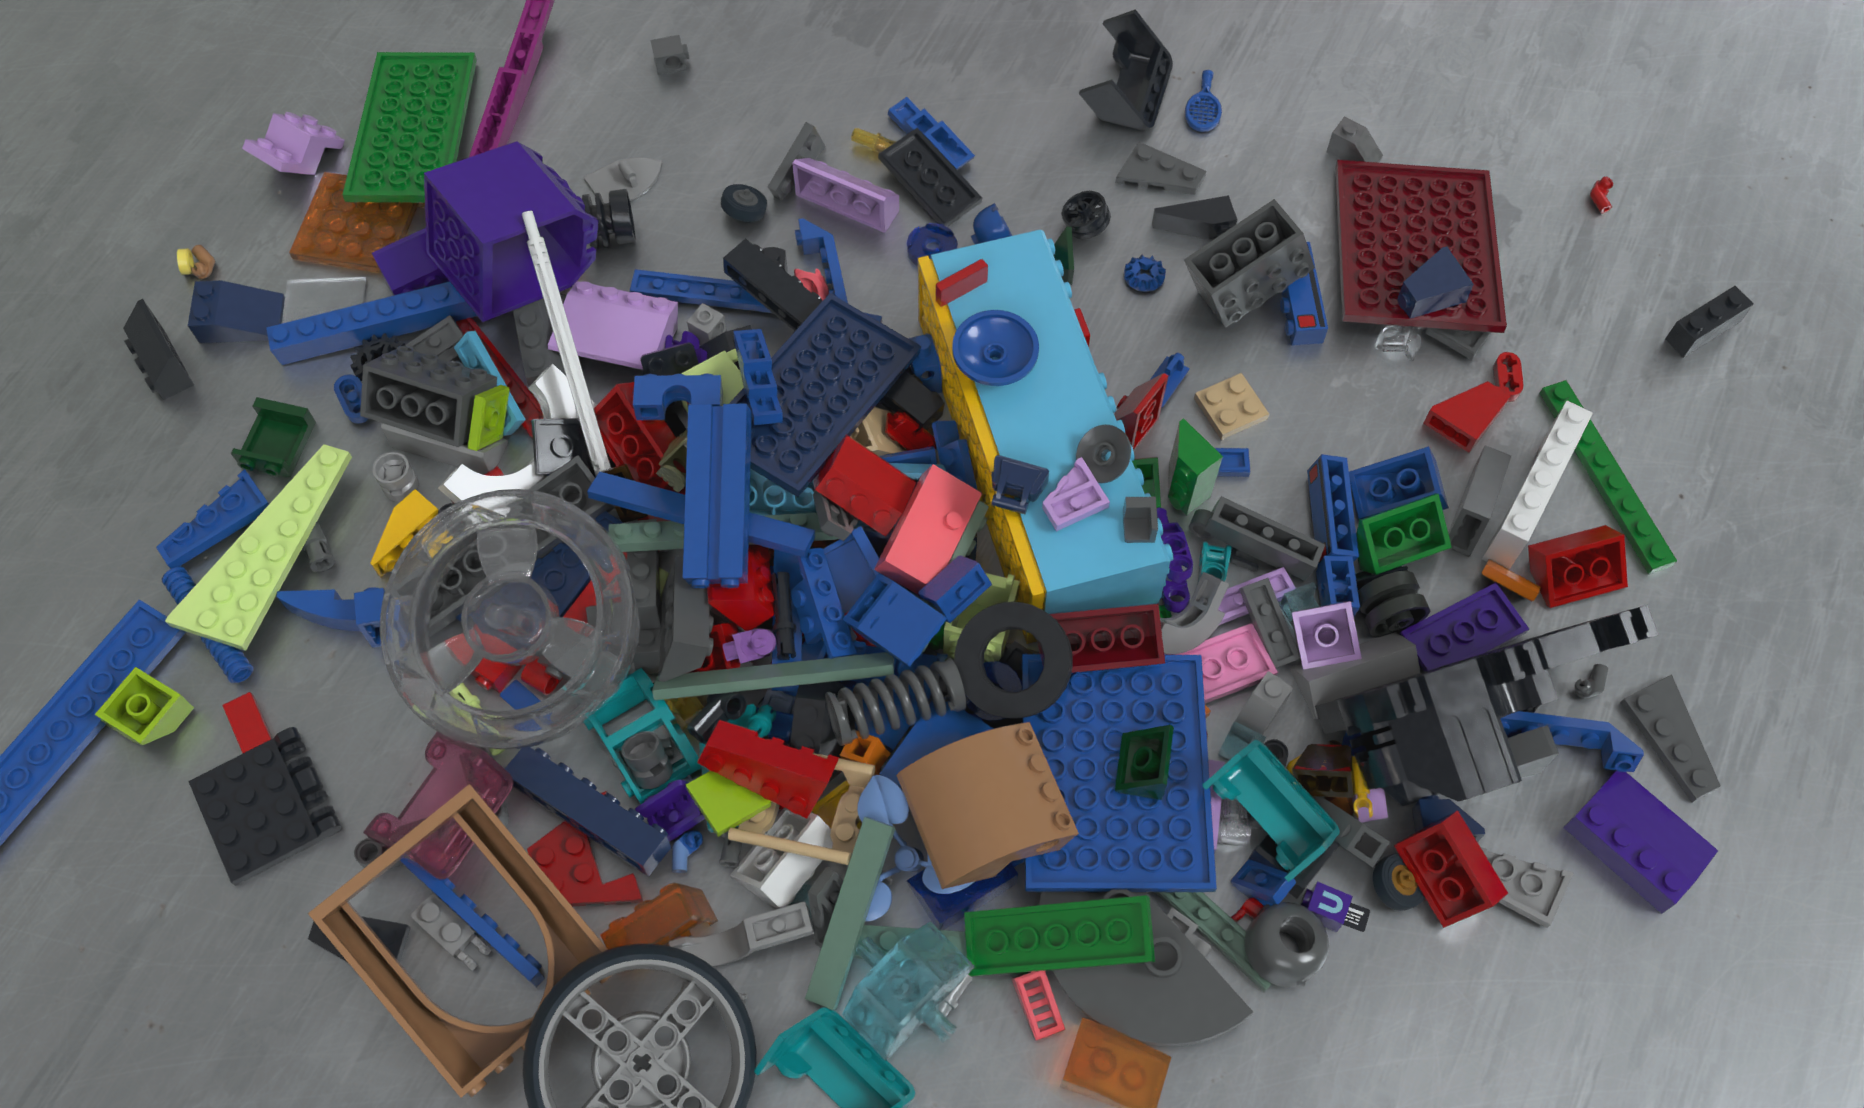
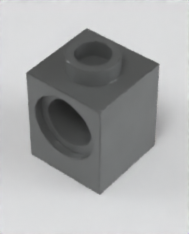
(669, 54)

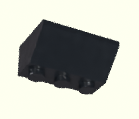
(155, 353)

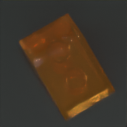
(1114, 1068)

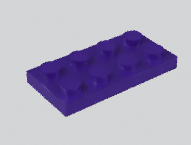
(1466, 629)

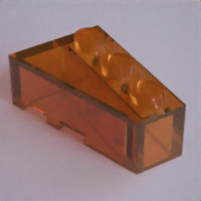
(662, 918)

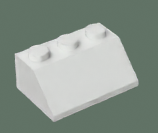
(777, 874)

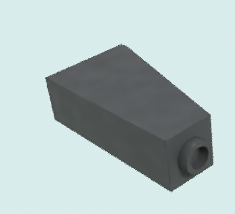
(1478, 500)

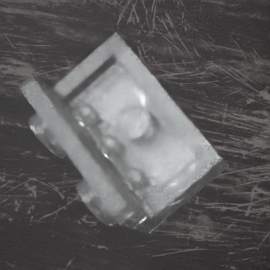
(1400, 339)

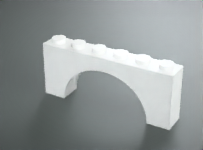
(556, 402)
(1539, 485)

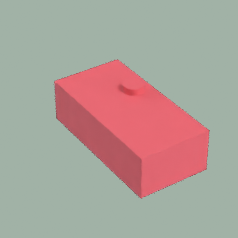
(928, 529)

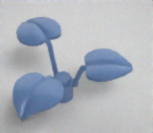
(887, 803)

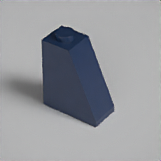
(1435, 285)

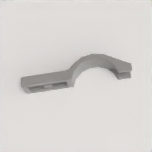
(750, 935)

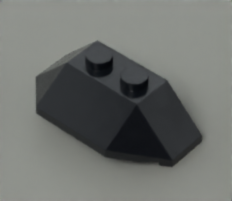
(812, 723)

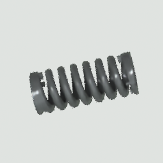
(838, 705)

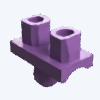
(750, 645)

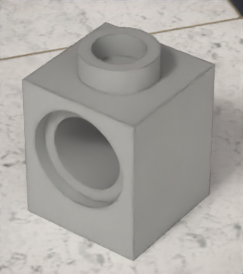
(706, 323)

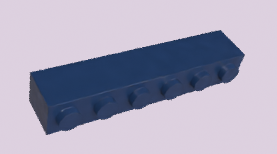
(589, 810)

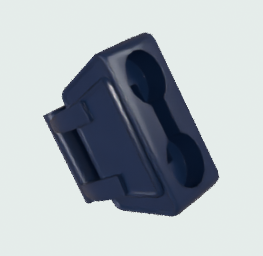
(1017, 480)

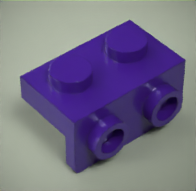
(672, 809)

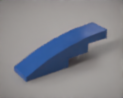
(909, 117)
(757, 376)

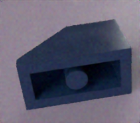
(1431, 809)

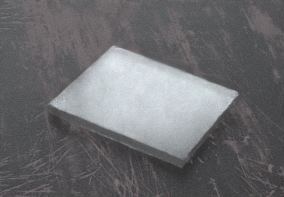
(322, 295)

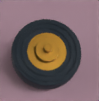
(1396, 884)

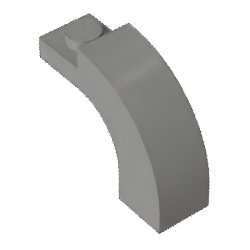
(1198, 618)

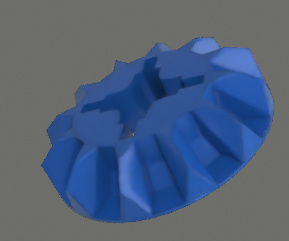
(1144, 282)

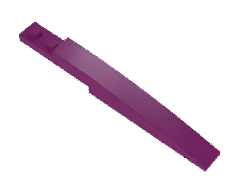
(514, 78)

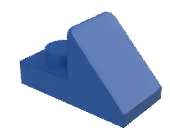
(1262, 882)

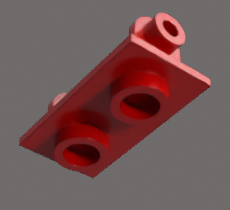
(901, 429)

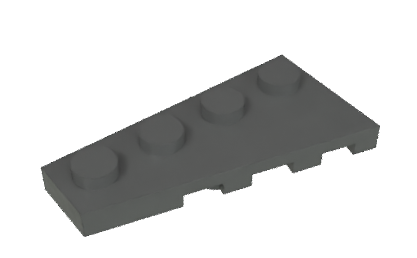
(1671, 733)

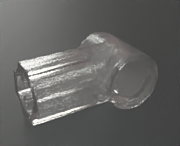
(1233, 824)

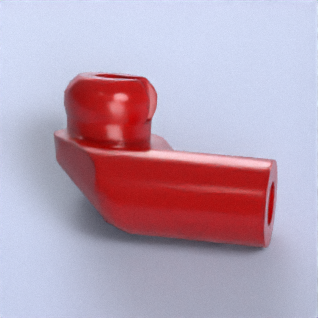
(1599, 192)

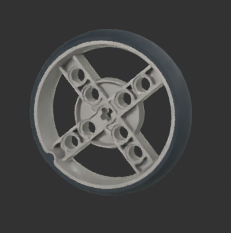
(607, 1065)

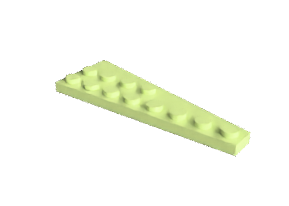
(245, 580)

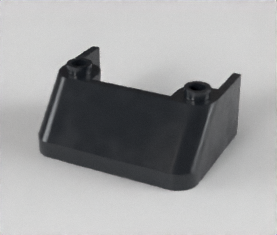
(1142, 79)

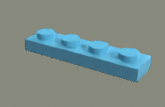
(475, 356)

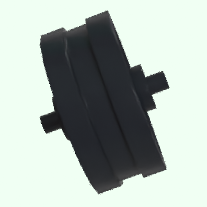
(1083, 209)

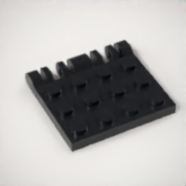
(262, 805)

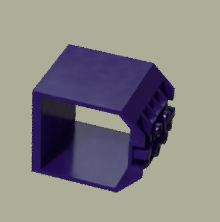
(480, 232)

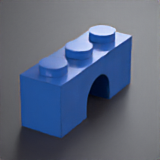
(656, 392)

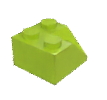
(144, 708)

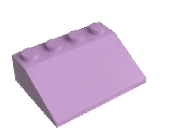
(617, 323)

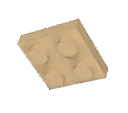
(1231, 406)

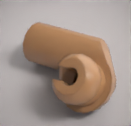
(205, 264)

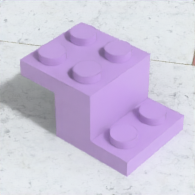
(294, 143)

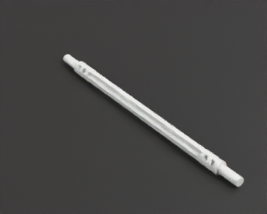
(566, 345)

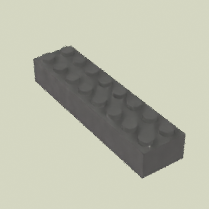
(567, 483)

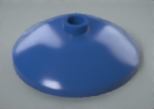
(995, 335)

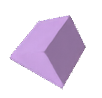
(1326, 635)

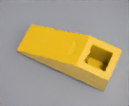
(404, 523)

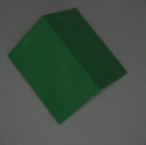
(1144, 762)

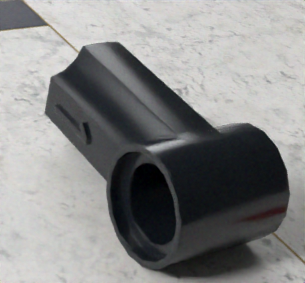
(718, 707)

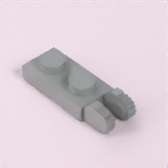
(448, 929)

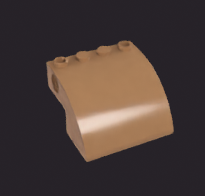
(986, 804)

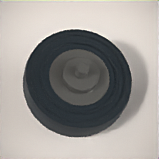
(743, 203)

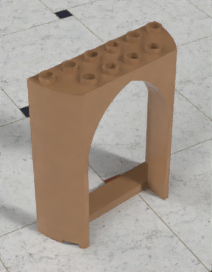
(457, 1048)

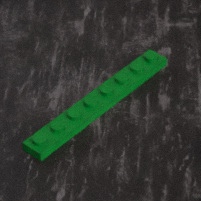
(1614, 486)

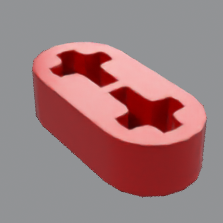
(1514, 376)

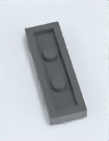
(1270, 622)

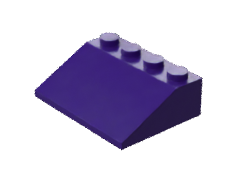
(1641, 840)

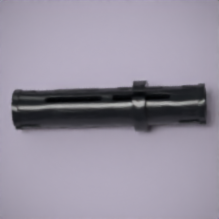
(784, 626)

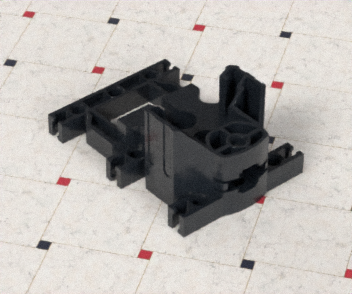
(1445, 724)

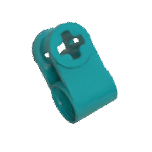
(1214, 560)

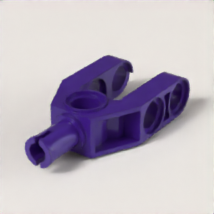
(1178, 586)

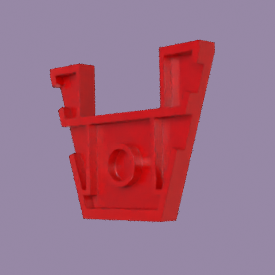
(572, 868)

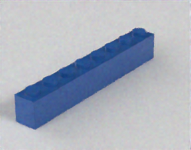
(350, 325)

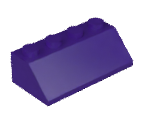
(408, 265)

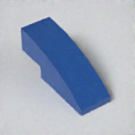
(321, 608)

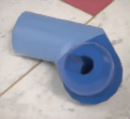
(683, 848)

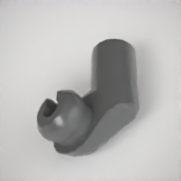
(1593, 686)

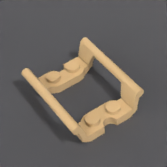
(843, 830)

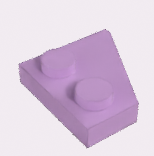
(1075, 497)

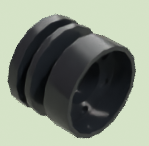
(612, 217)

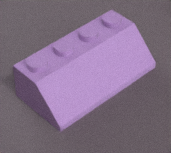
(845, 193)

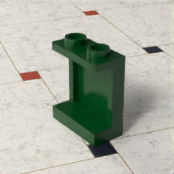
(275, 438)

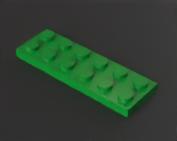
(1060, 936)

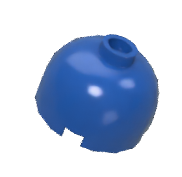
(989, 226)

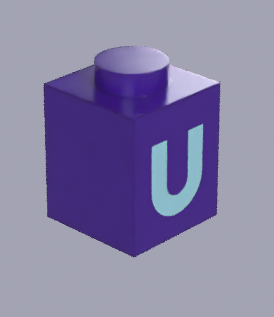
(1327, 904)

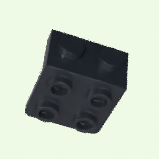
(670, 361)

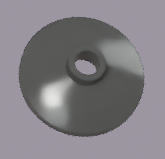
(1097, 444)

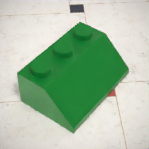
(1191, 469)
(1402, 535)

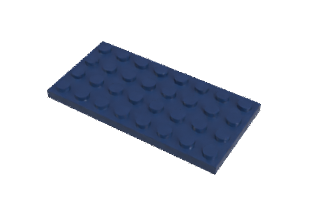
(826, 387)

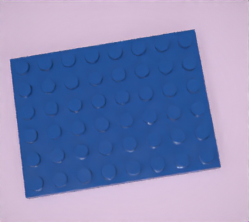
(1126, 837)

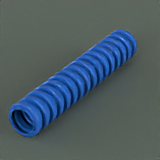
(229, 658)

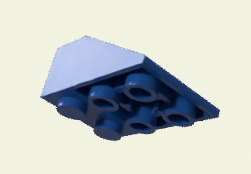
(894, 619)

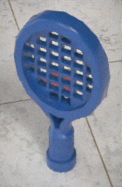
(1204, 94)

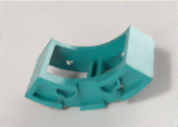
(633, 691)

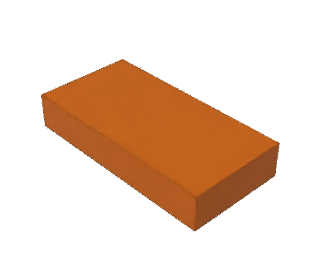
(1511, 580)

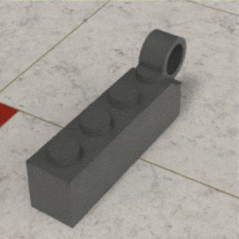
(1258, 537)

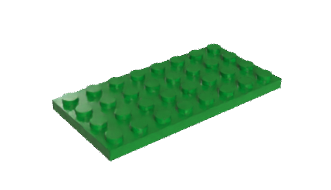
(409, 124)

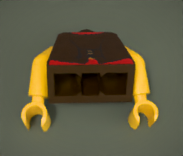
(1331, 772)

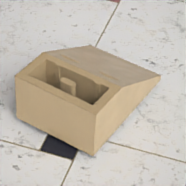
(873, 436)

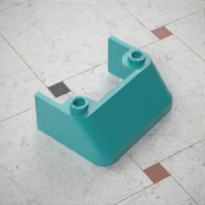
(1277, 804)
(838, 1063)

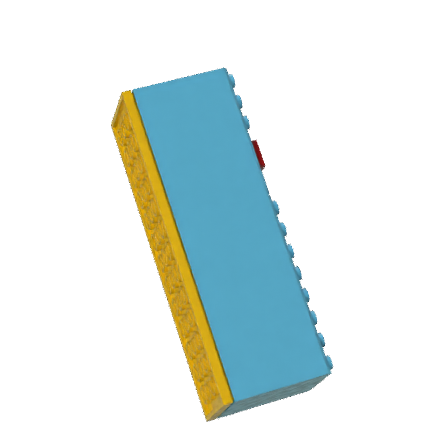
(1041, 425)

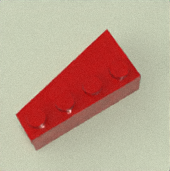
(768, 767)

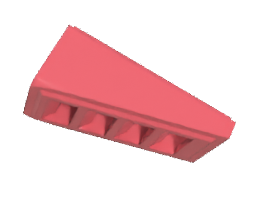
(1018, 982)

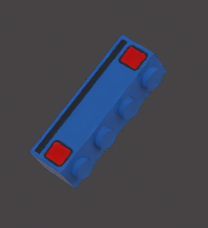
(1304, 310)
(1332, 506)

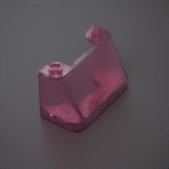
(454, 768)

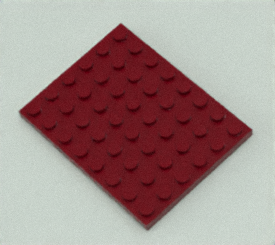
(1400, 218)

